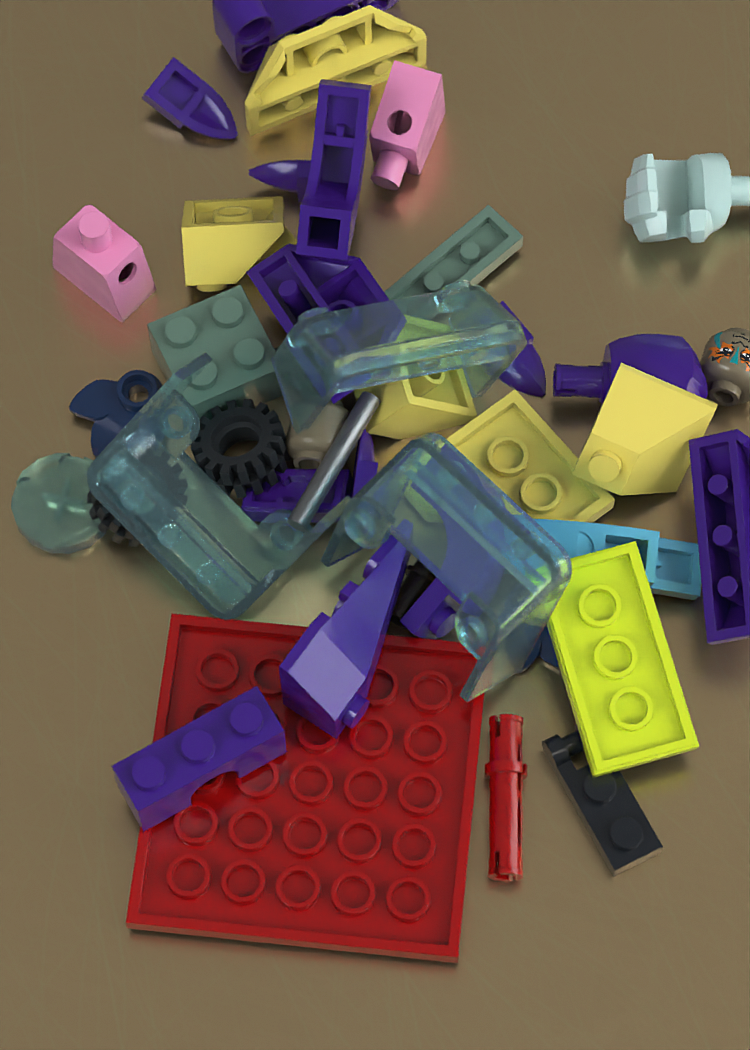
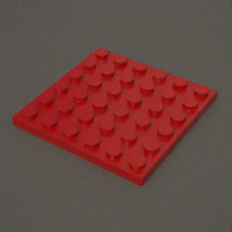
(335, 838)

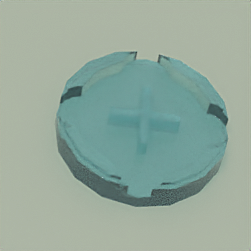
(53, 504)

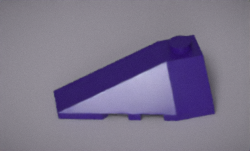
(337, 655)

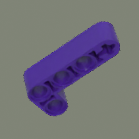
(254, 25)

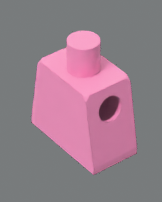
(405, 123)
(96, 255)

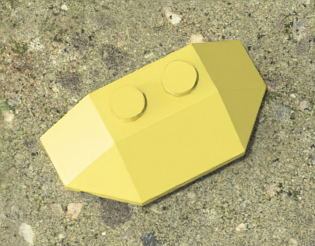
(342, 49)

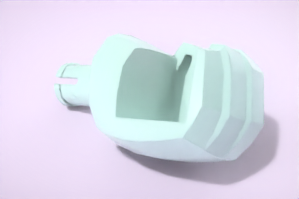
(682, 197)

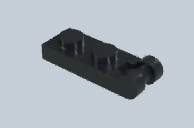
(604, 807)

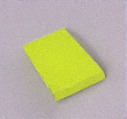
(618, 664)

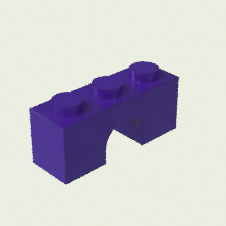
(168, 772)

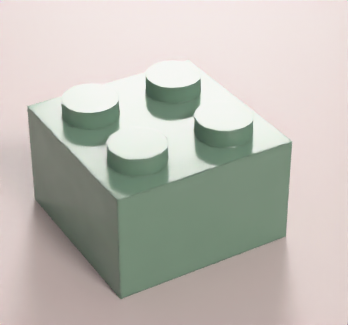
(234, 339)

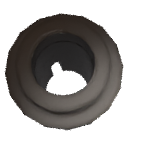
(413, 586)

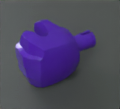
(655, 354)

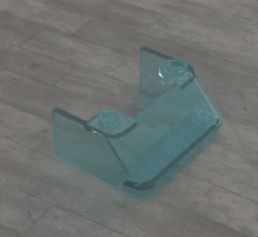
(395, 343)
(185, 515)
(471, 541)

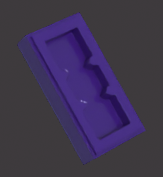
(288, 491)

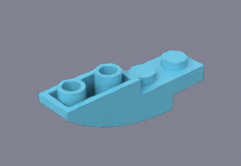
(668, 563)

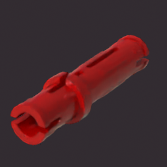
(505, 807)

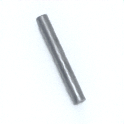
(333, 461)

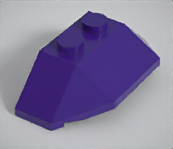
(303, 282)
(723, 531)

